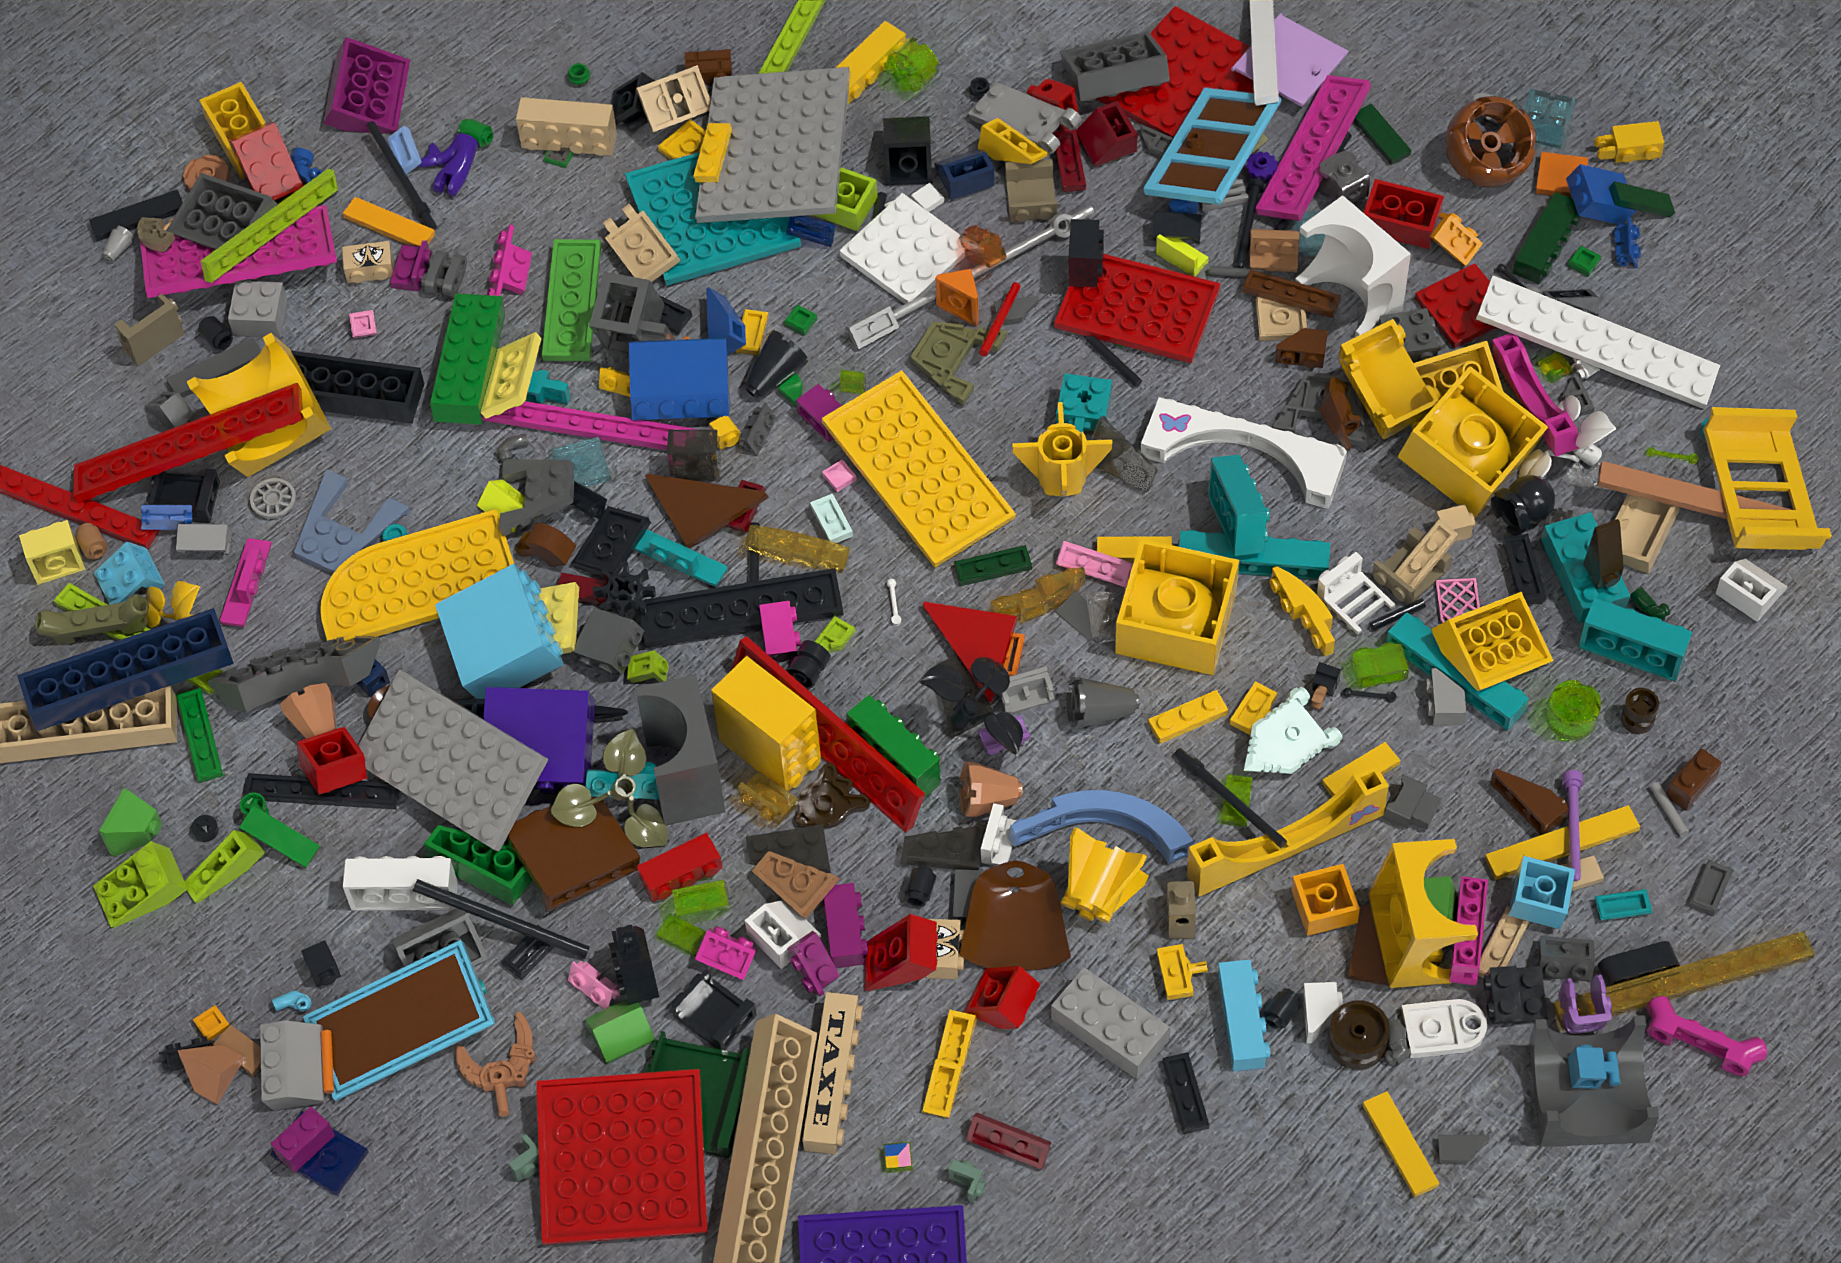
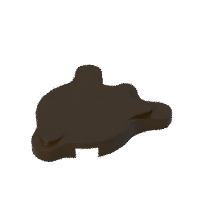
(829, 800)

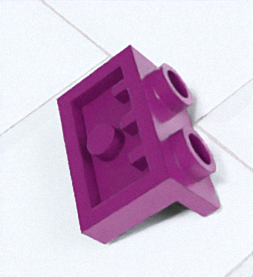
(411, 267)
(813, 962)

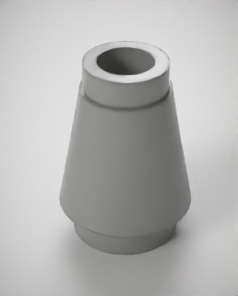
(118, 242)

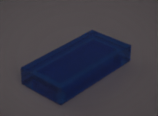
(811, 230)

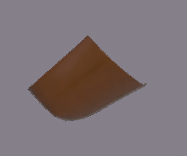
(1017, 926)

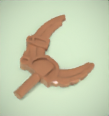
(501, 1074)

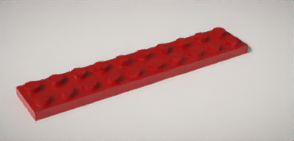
(188, 442)
(847, 750)

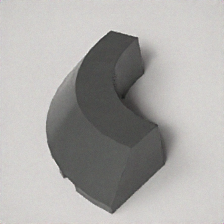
(290, 671)

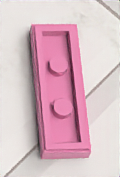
(1095, 563)

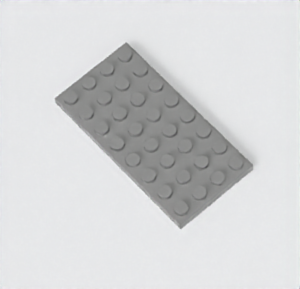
(450, 760)

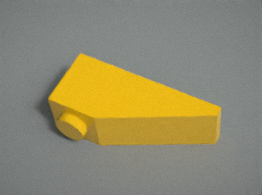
(1007, 144)

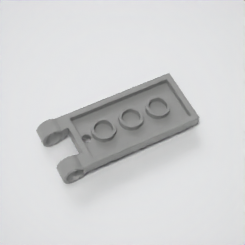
(1024, 115)

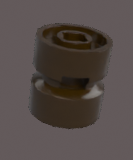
(1640, 710)

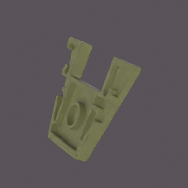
(943, 352)

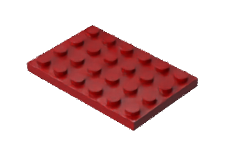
(1141, 308)

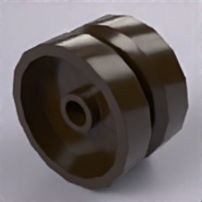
(1358, 1034)

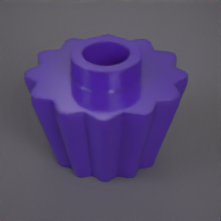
(1262, 166)

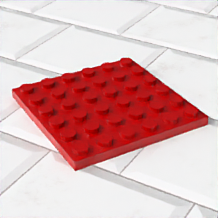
(1196, 59)
(621, 1157)

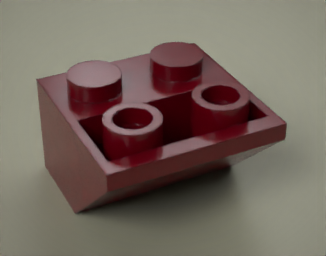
(1107, 134)

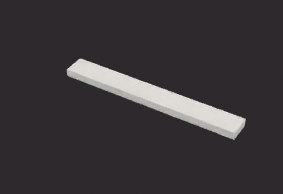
(1264, 52)

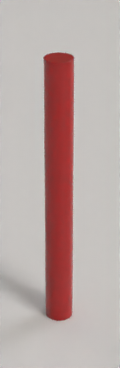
(999, 319)

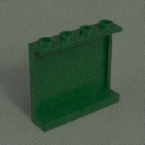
(721, 1086)

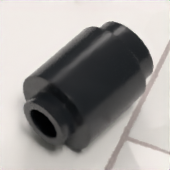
(215, 332)
(920, 886)
(1282, 1008)

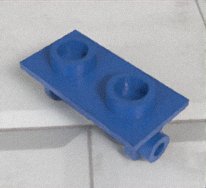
(1627, 235)
(165, 516)

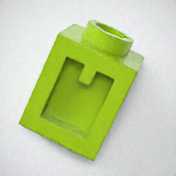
(647, 666)

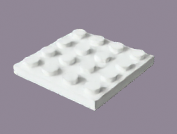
(904, 249)

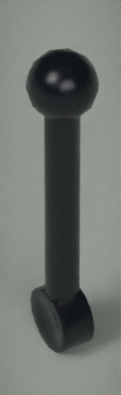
(1390, 696)

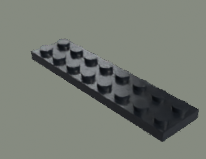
(737, 607)

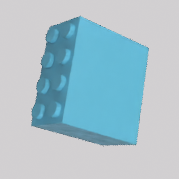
(499, 632)

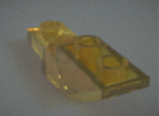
(1047, 596)

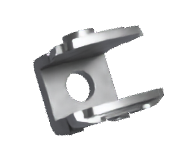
(1343, 177)

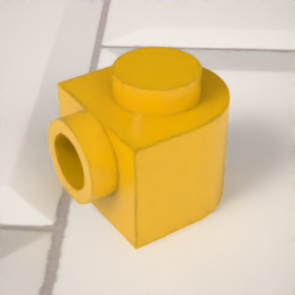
(727, 431)

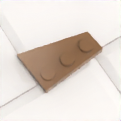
(795, 883)

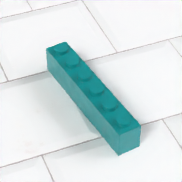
(1298, 557)
(1498, 702)

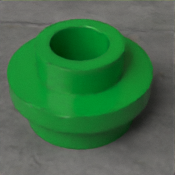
(578, 74)

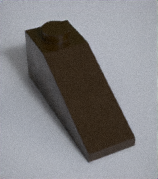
(1605, 555)

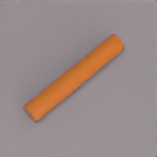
(327, 1061)

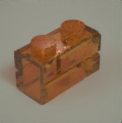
(982, 246)

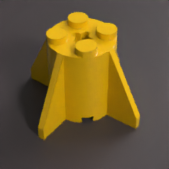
(1062, 457)
(1100, 877)

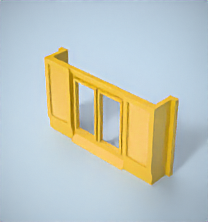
(1762, 437)

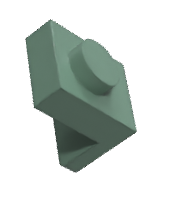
(528, 1162)
(968, 1175)

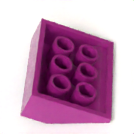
(366, 88)

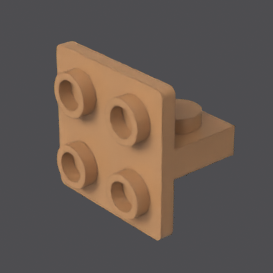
(1274, 250)

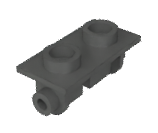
(761, 425)

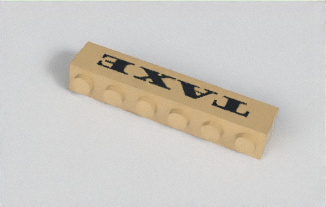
(831, 1073)

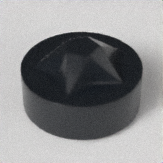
(204, 828)

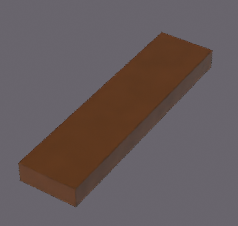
(1291, 293)

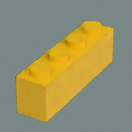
(869, 57)

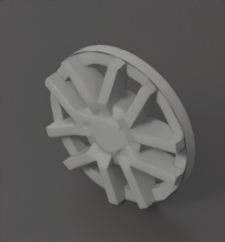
(273, 498)

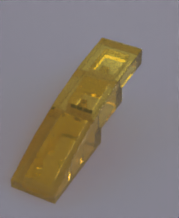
(797, 547)

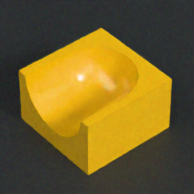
(1472, 441)
(1176, 606)

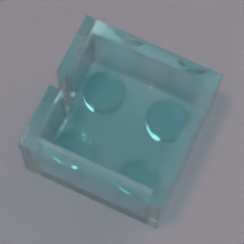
(1550, 117)

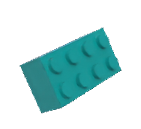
(1238, 505)
(1566, 548)
(1635, 639)

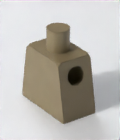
(1181, 904)

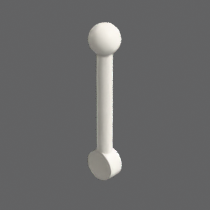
(896, 619)

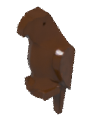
(1338, 411)

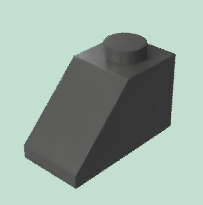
(170, 409)

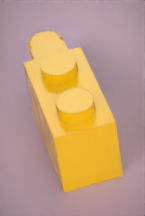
(1631, 142)

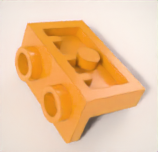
(1455, 238)

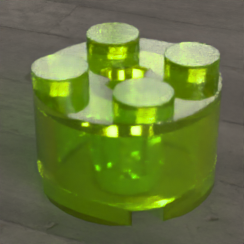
(912, 65)
(1573, 710)

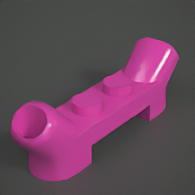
(1737, 1055)

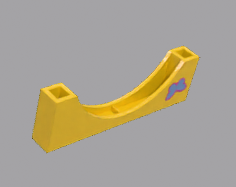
(1221, 862)

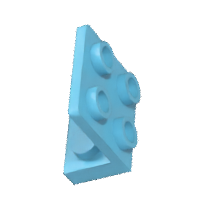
(127, 572)

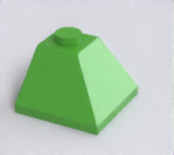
(129, 824)

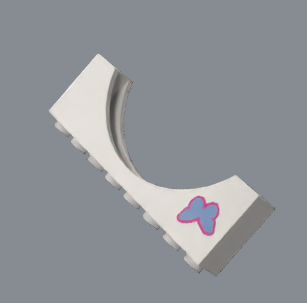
(1182, 426)

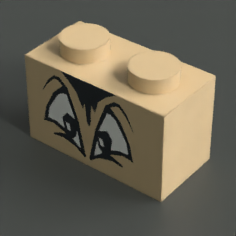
(368, 262)
(948, 949)

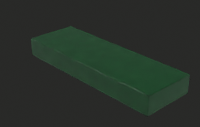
(1382, 134)
(1642, 199)
(992, 565)

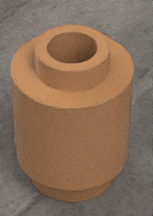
(91, 541)

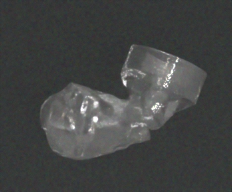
(1576, 476)

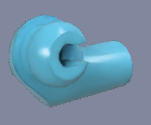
(294, 1000)

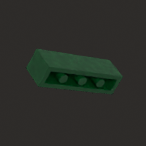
(1546, 239)

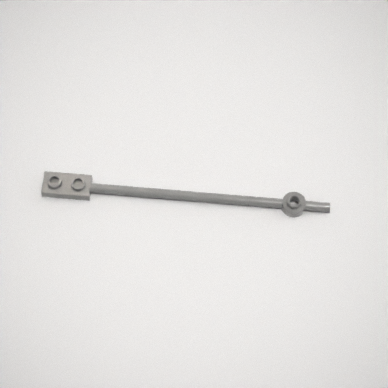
(884, 319)

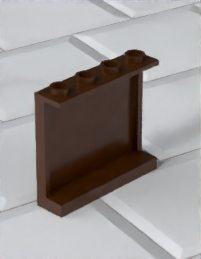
(572, 859)

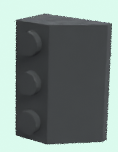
(437, 935)

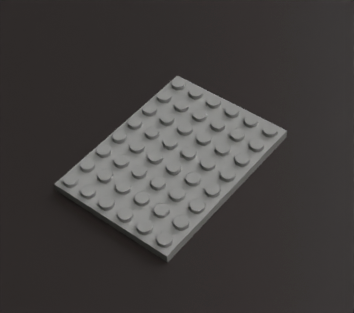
(780, 147)

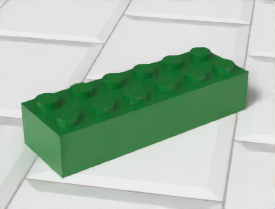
(467, 358)

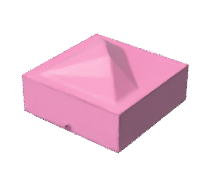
(363, 324)
(839, 475)

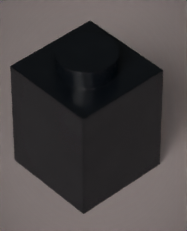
(321, 964)

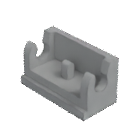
(203, 538)
(1028, 691)

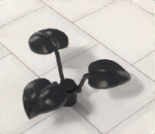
(948, 685)

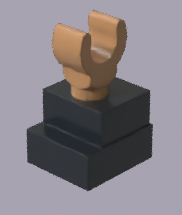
(1324, 683)

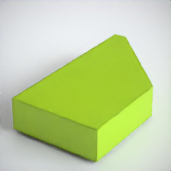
(835, 635)

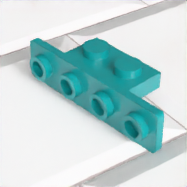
(681, 558)
(600, 782)

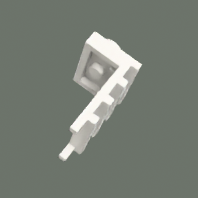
(1342, 582)

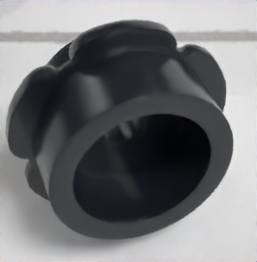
(976, 84)

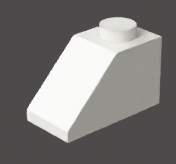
(1319, 1004)

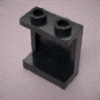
(186, 490)
(713, 1011)

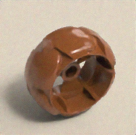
(1480, 159)

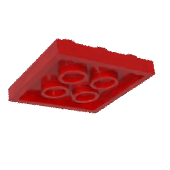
(1456, 303)

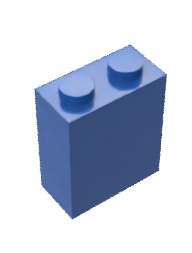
(1593, 195)

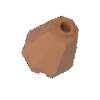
(312, 711)
(984, 787)

